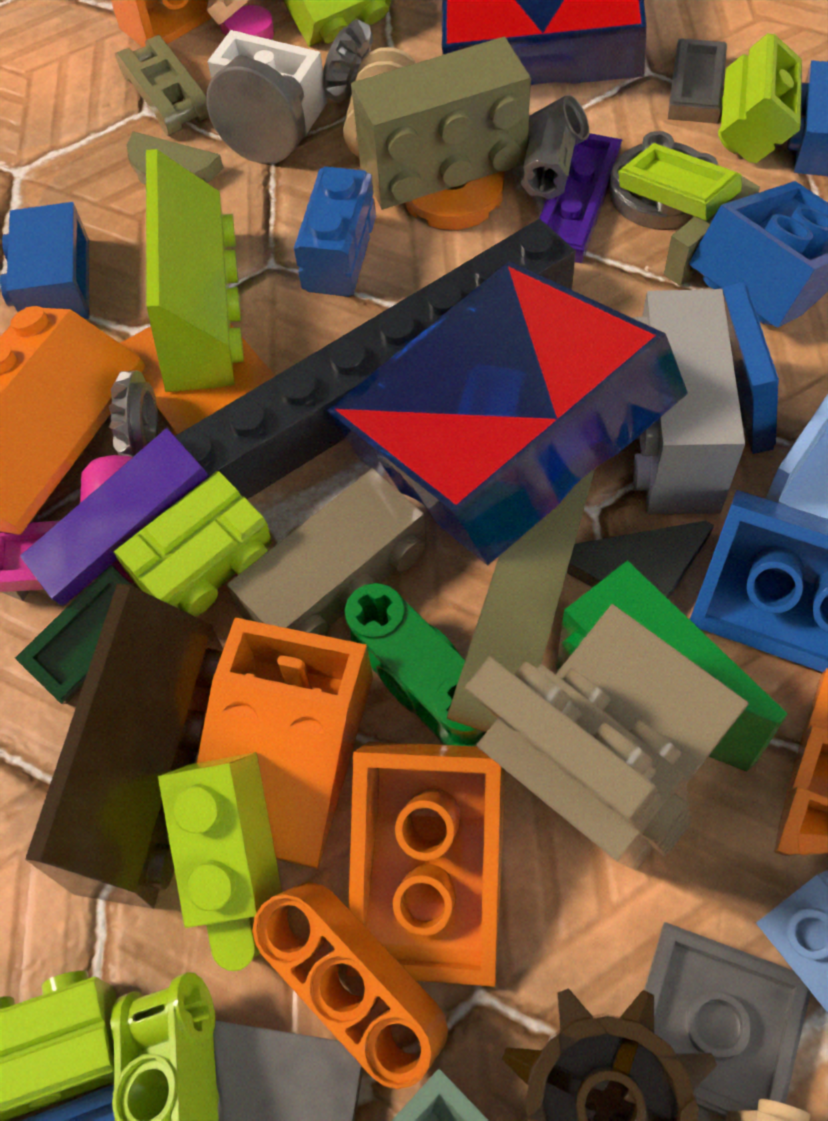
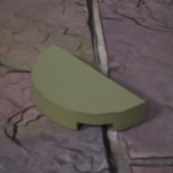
(198, 161)

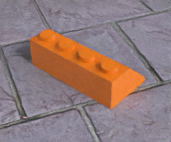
(51, 403)

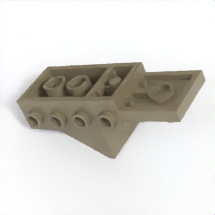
(609, 734)

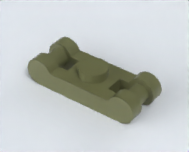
(163, 82)

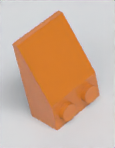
(429, 857)

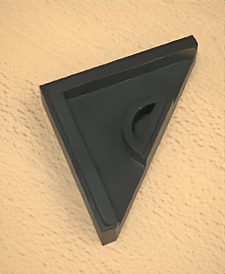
(657, 554)

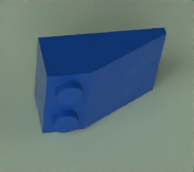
(773, 246)

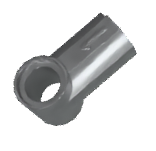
(551, 143)

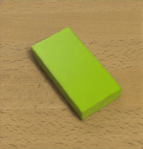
(680, 181)

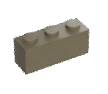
(342, 547)

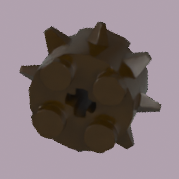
(605, 1048)

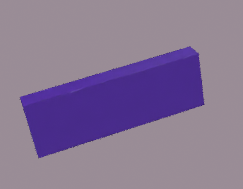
(578, 208)
(118, 509)

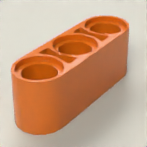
(356, 1021)

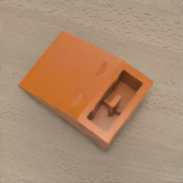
(300, 709)

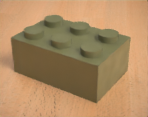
(442, 121)

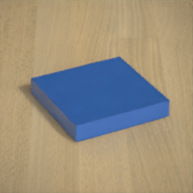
(753, 369)

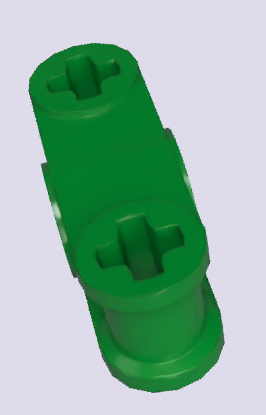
(410, 659)

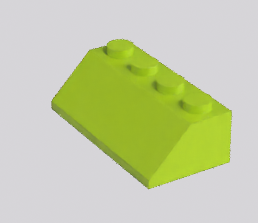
(190, 278)

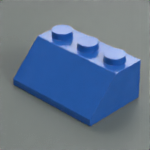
(769, 581)

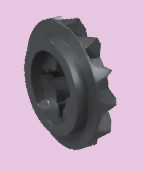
(344, 59)
(132, 413)

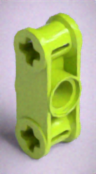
(165, 1054)

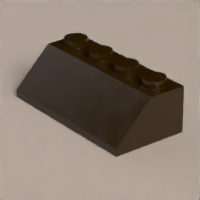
(133, 721)

